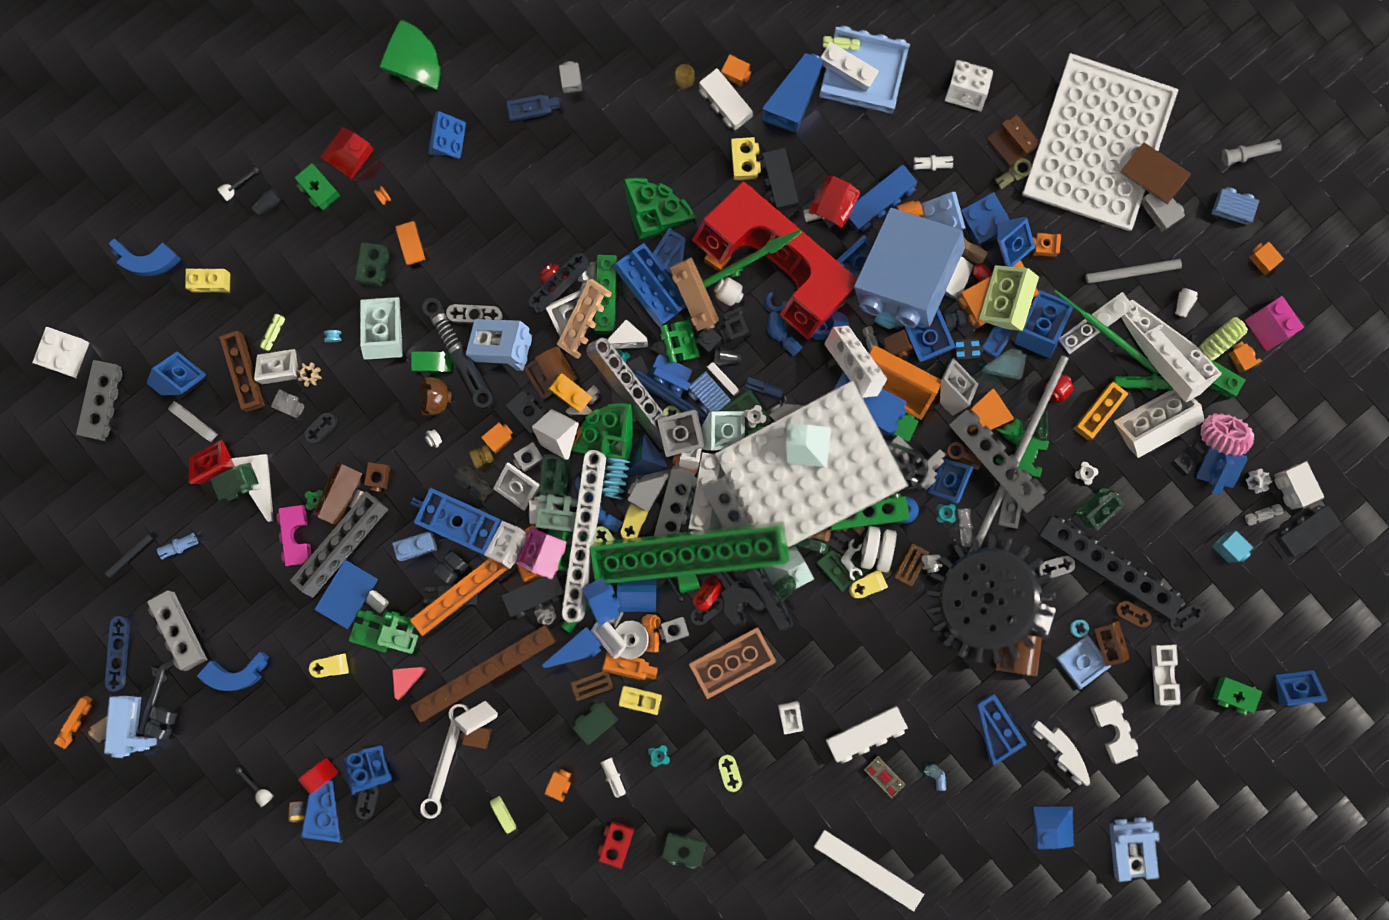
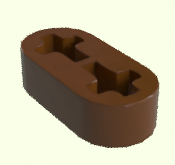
(1135, 610)

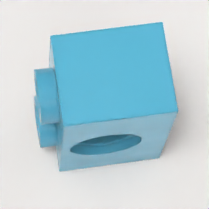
(1233, 547)

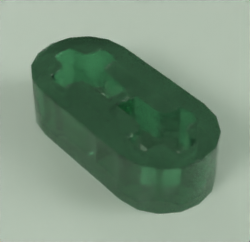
(813, 545)
(779, 586)

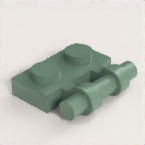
(556, 519)

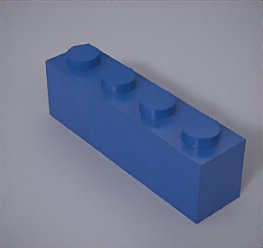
(881, 198)

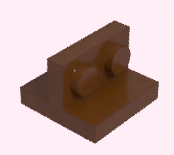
(1013, 141)

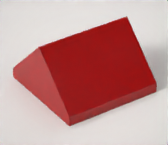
(209, 463)

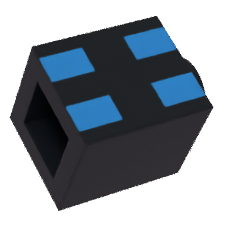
(967, 350)

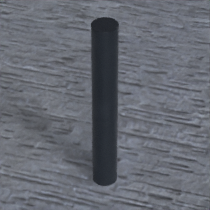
(129, 555)

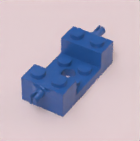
(440, 509)

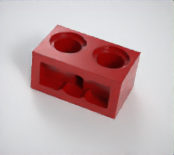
(620, 846)

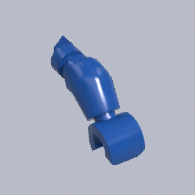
(776, 326)
(607, 521)

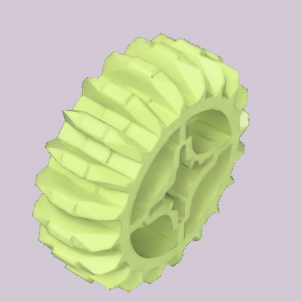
(1223, 338)

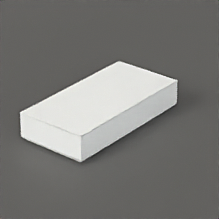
(723, 378)
(609, 639)
(475, 717)

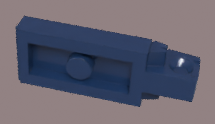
(531, 107)

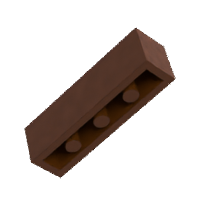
(242, 371)

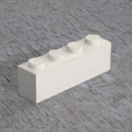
(866, 734)

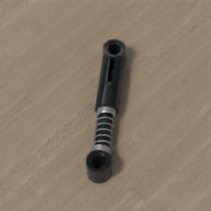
(463, 364)

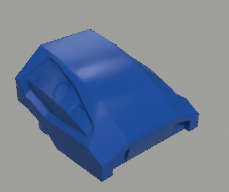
(366, 769)

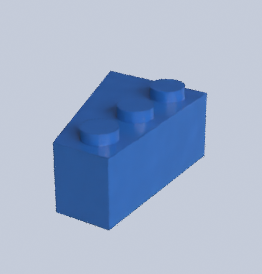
(997, 729)

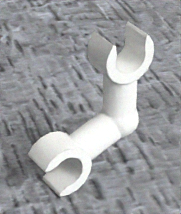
(846, 560)

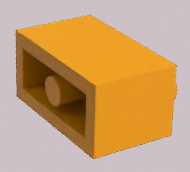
(570, 393)

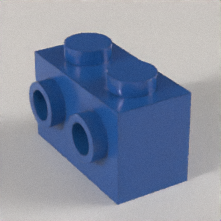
(601, 601)

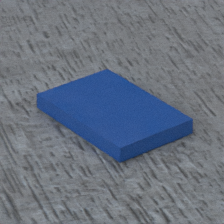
(346, 594)

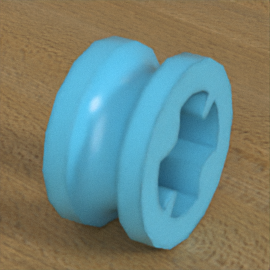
(332, 336)
(1074, 631)

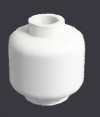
(728, 291)

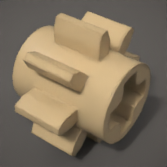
(314, 375)

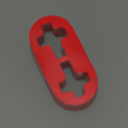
(707, 593)

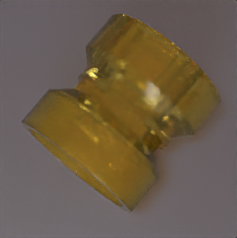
(686, 72)
(485, 453)

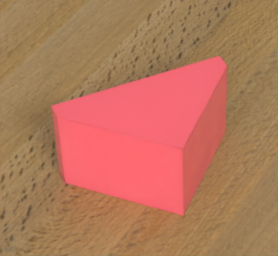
(405, 679)

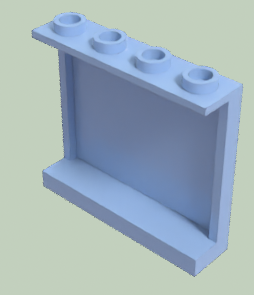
(882, 54)

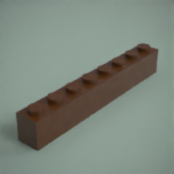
(483, 673)

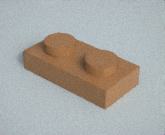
(974, 252)

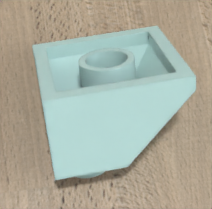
(723, 429)
(807, 445)
(794, 567)

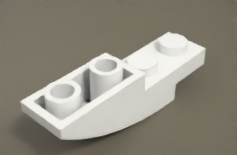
(1107, 315)
(1068, 756)

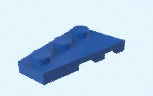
(321, 815)

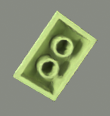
(1009, 297)

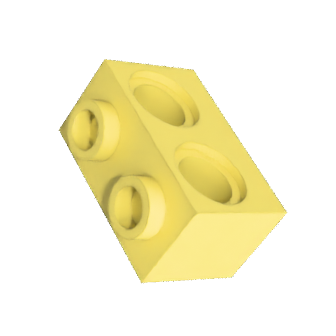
(741, 159)
(207, 280)
(640, 700)

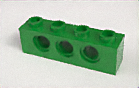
(607, 278)
(898, 514)

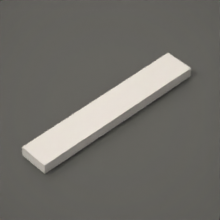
(869, 870)

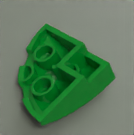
(411, 57)
(655, 207)
(608, 432)

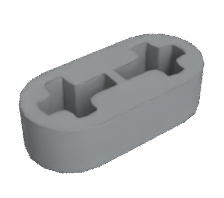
(1055, 562)

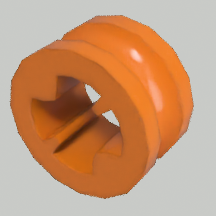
(382, 195)

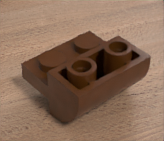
(546, 369)
(1027, 661)

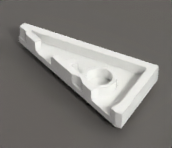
(262, 492)

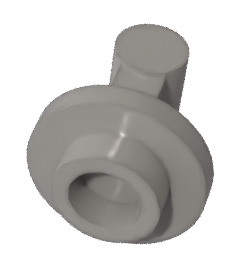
(931, 563)
(546, 614)

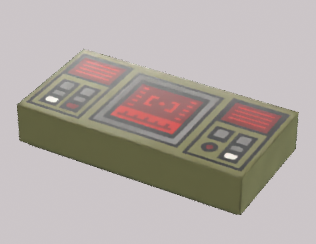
(884, 777)

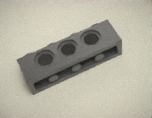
(94, 391)
(683, 477)
(722, 509)

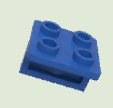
(446, 136)
(671, 376)
(1221, 469)

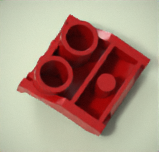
(835, 201)

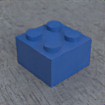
(982, 219)

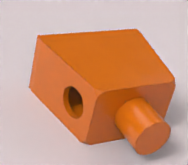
(991, 411)

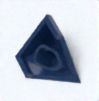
(645, 458)

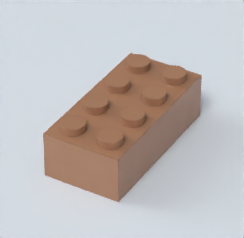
(732, 663)

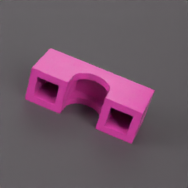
(291, 519)

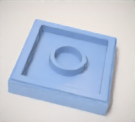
(1082, 662)

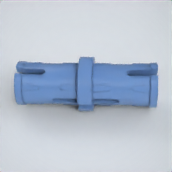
(177, 546)

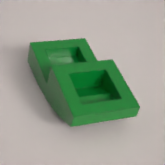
(431, 362)

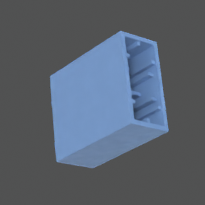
(909, 268)

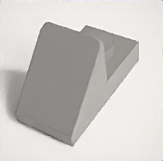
(593, 392)

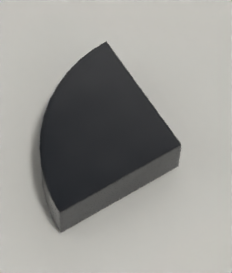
(659, 347)

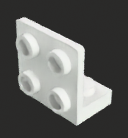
(969, 85)

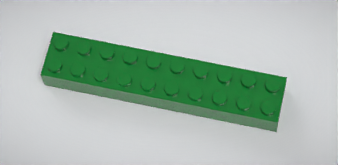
(690, 553)

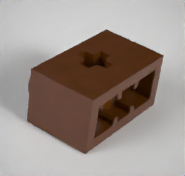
(1112, 643)

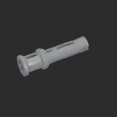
(1242, 153)

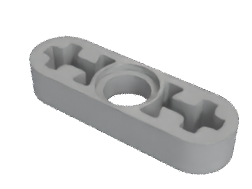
(460, 308)
(192, 421)

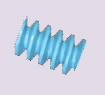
(614, 478)

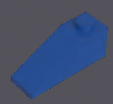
(578, 648)

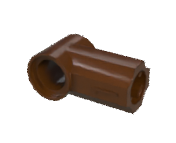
(964, 455)

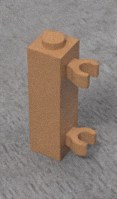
(694, 294)

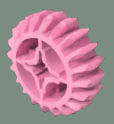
(1227, 434)

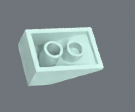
(381, 328)

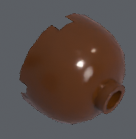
(434, 396)

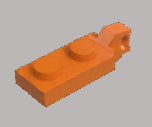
(630, 668)
(73, 723)

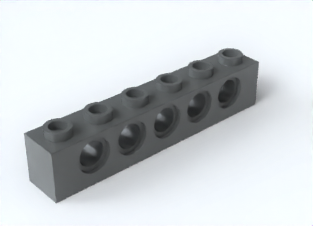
(961, 426)
(339, 544)

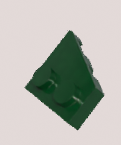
(747, 402)
(837, 571)

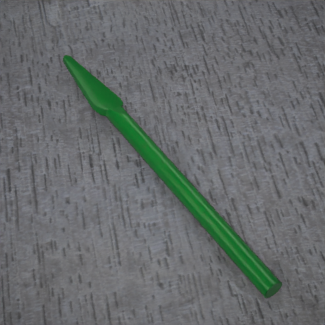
(771, 247)
(1112, 336)

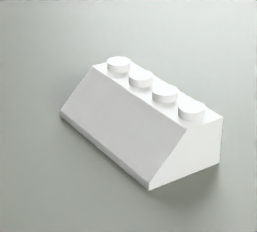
(1158, 422)
(703, 514)

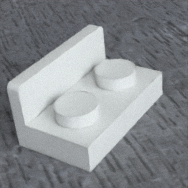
(506, 544)

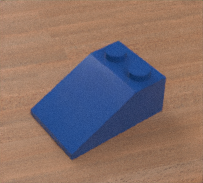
(1044, 324)

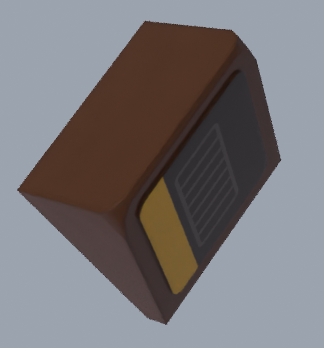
(297, 811)

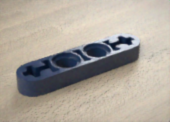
(113, 653)

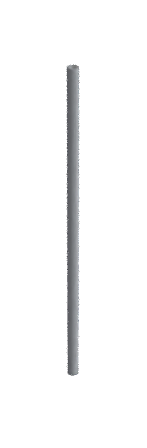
(1022, 446)

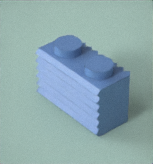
(1235, 206)
(708, 393)
(415, 546)

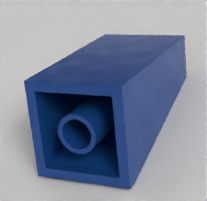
(791, 98)
(883, 408)

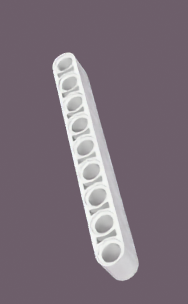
(581, 526)

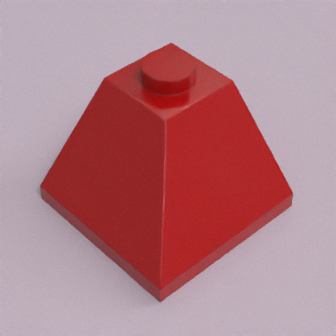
(347, 152)

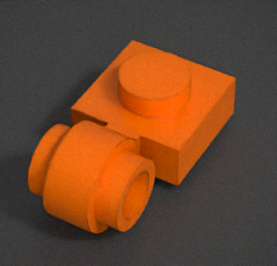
(651, 623)

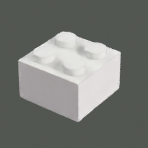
(61, 352)
(1298, 486)

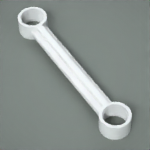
(444, 764)

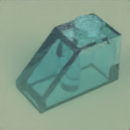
(1007, 365)

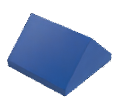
(1014, 240)
(856, 256)
(950, 481)
(637, 596)
(1299, 688)

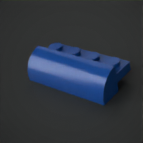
(651, 284)

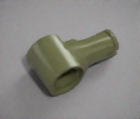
(1013, 173)

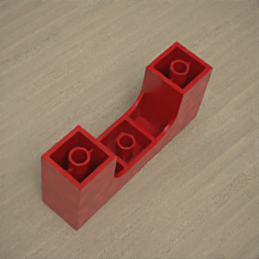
(752, 221)

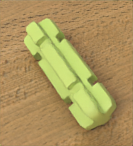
(843, 43)
(272, 332)

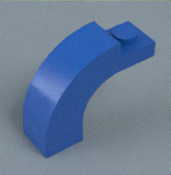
(156, 263)
(223, 680)

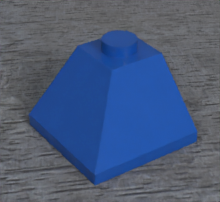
(174, 375)
(1053, 827)

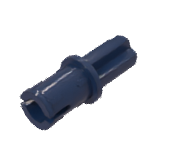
(763, 388)

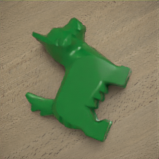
(1014, 433)

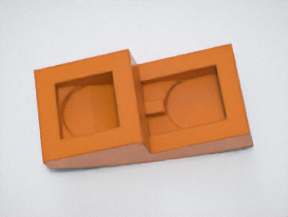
(410, 243)

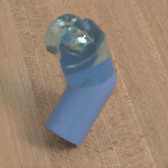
(938, 775)

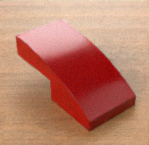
(318, 776)

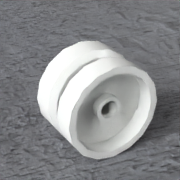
(877, 548)

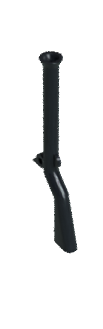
(160, 677)

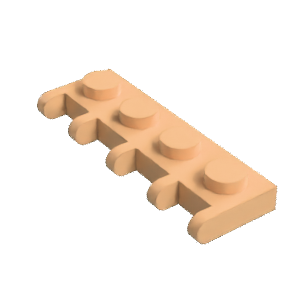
(582, 317)

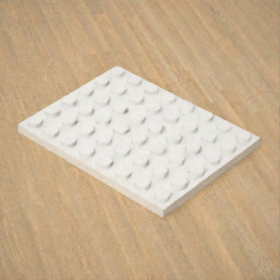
(1090, 137)
(808, 496)

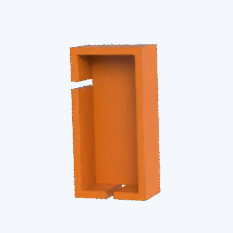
(907, 382)

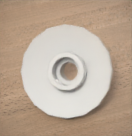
(627, 631)

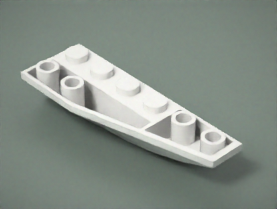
(1171, 353)

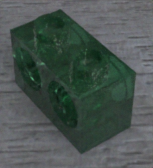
(366, 264)

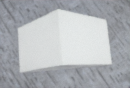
(790, 717)

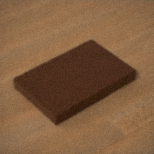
(1155, 173)

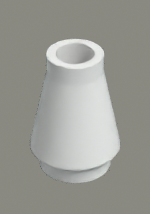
(1185, 302)

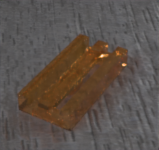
(919, 550)
(576, 691)

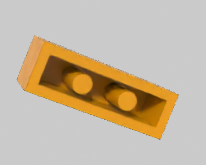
(1100, 411)

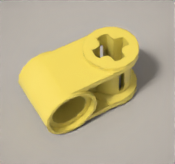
(634, 519)
(871, 584)
(332, 666)

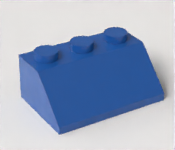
(931, 340)

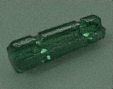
(1042, 426)

